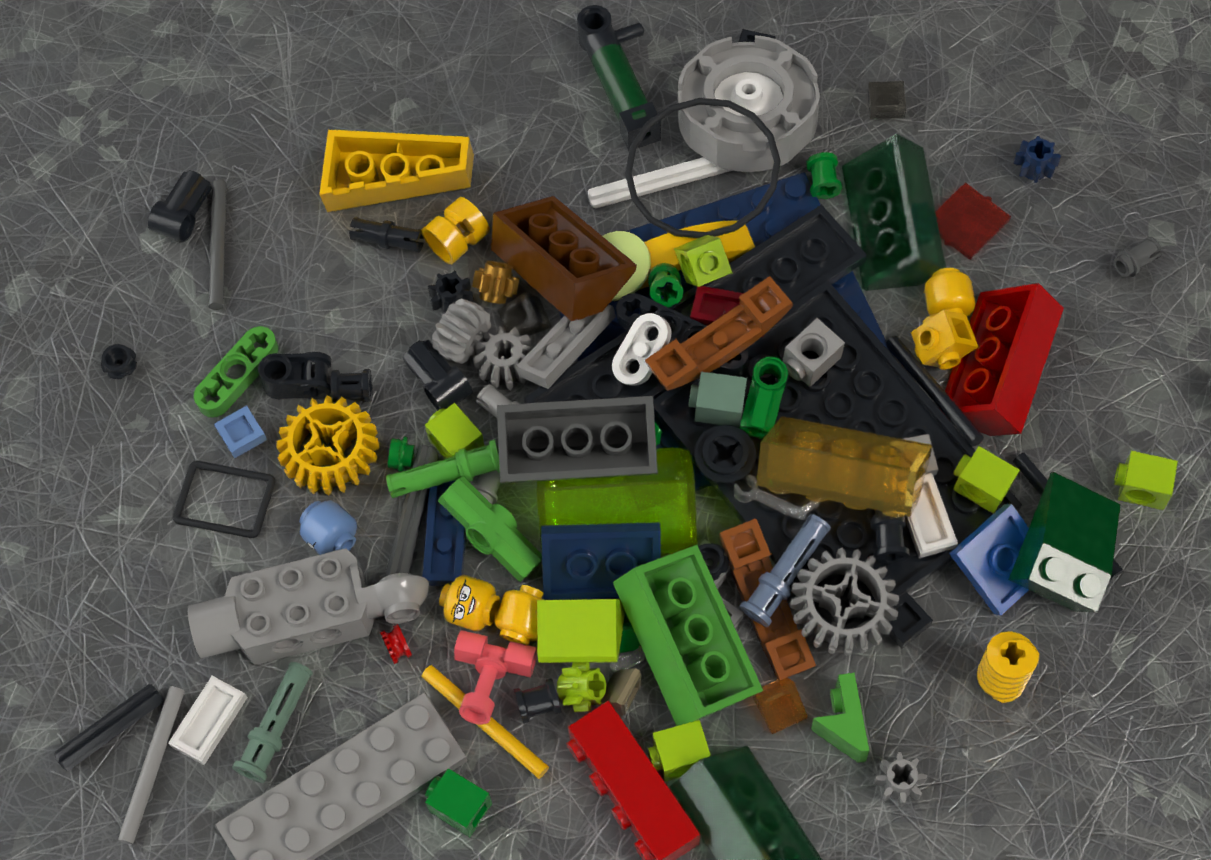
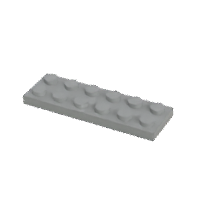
(345, 787)

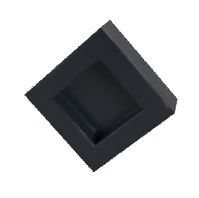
(910, 621)

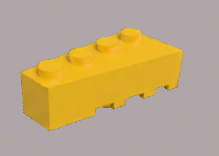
(388, 167)

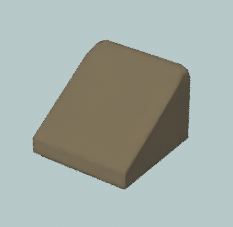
(622, 689)

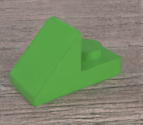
(847, 729)

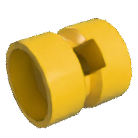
(459, 226)

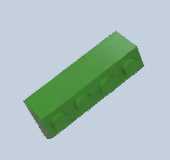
(687, 635)

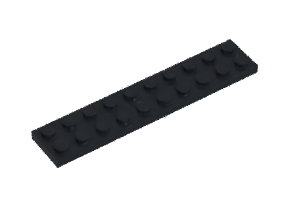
(795, 258)

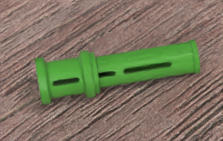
(464, 463)

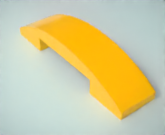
(734, 244)

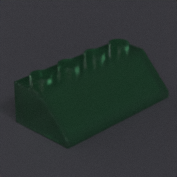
(893, 215)
(740, 810)

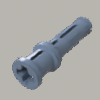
(776, 584)

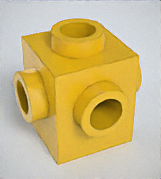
(944, 339)

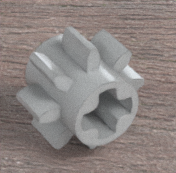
(897, 769)

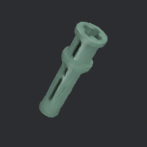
(270, 742)

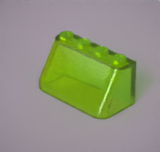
(629, 499)

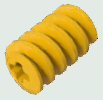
(1007, 666)

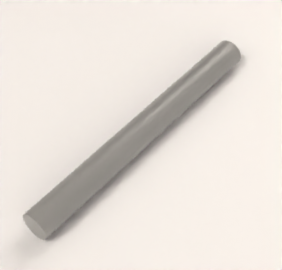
(151, 765)

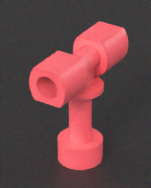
(492, 664)

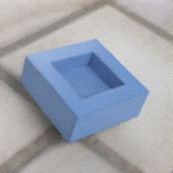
(240, 431)

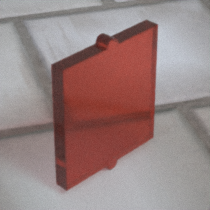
(969, 220)

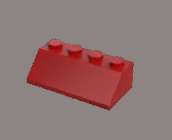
(1001, 375)

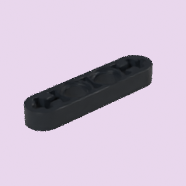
(684, 329)

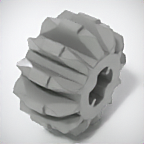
(460, 330)
(491, 357)

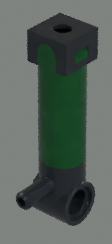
(616, 73)

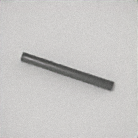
(217, 245)

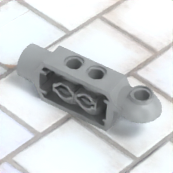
(301, 608)

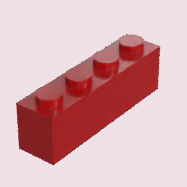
(632, 785)

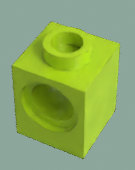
(703, 260)
(452, 430)
(984, 478)
(1146, 480)
(678, 749)

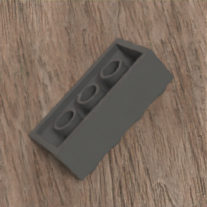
(576, 439)

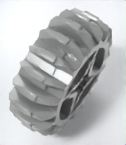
(859, 603)

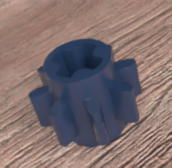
(1037, 159)

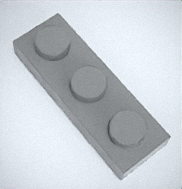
(562, 347)

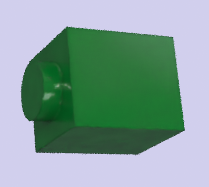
(457, 802)

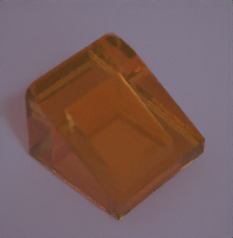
(780, 705)

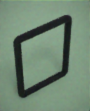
(218, 527)

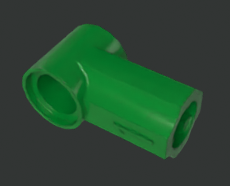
(764, 399)

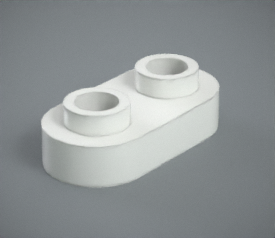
(639, 347)

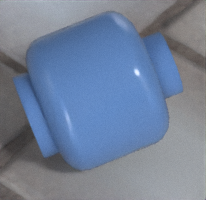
(327, 527)

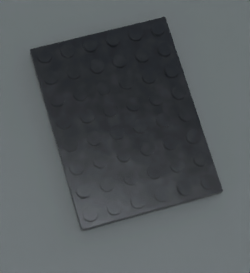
(860, 393)

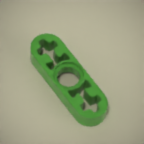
(210, 384)

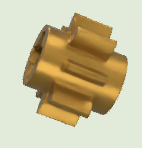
(495, 282)

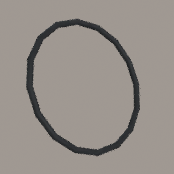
(713, 102)

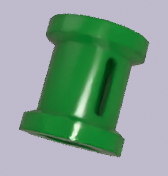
(824, 175)
(658, 277)

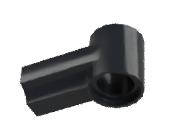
(177, 213)
(439, 380)

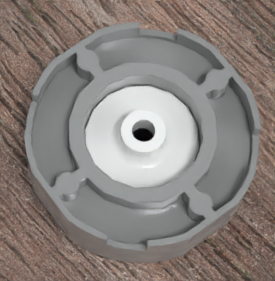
(760, 77)

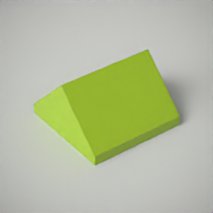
(579, 630)

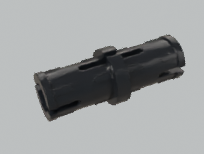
(386, 234)

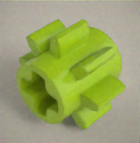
(581, 686)

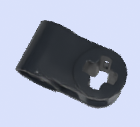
(298, 376)

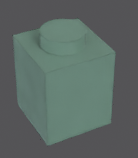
(718, 399)

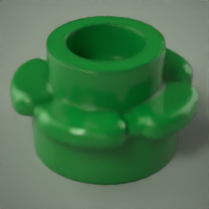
(400, 454)

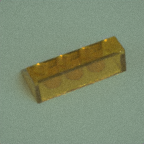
(843, 466)

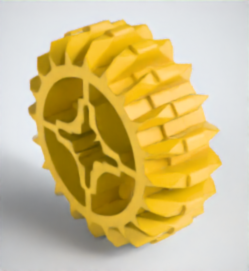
(347, 425)

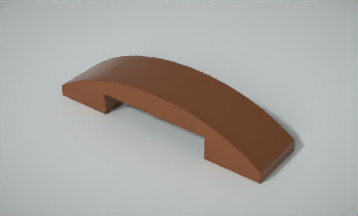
(722, 339)
(782, 640)

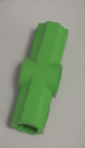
(491, 528)

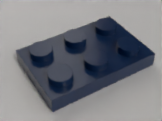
(590, 557)

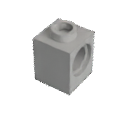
(814, 338)

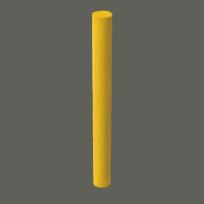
(492, 728)

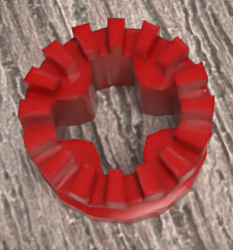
(396, 644)

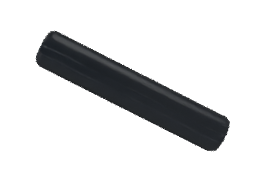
(108, 727)

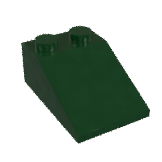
(1069, 546)

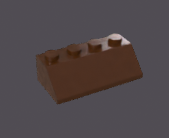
(561, 256)

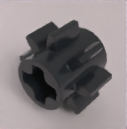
(448, 290)

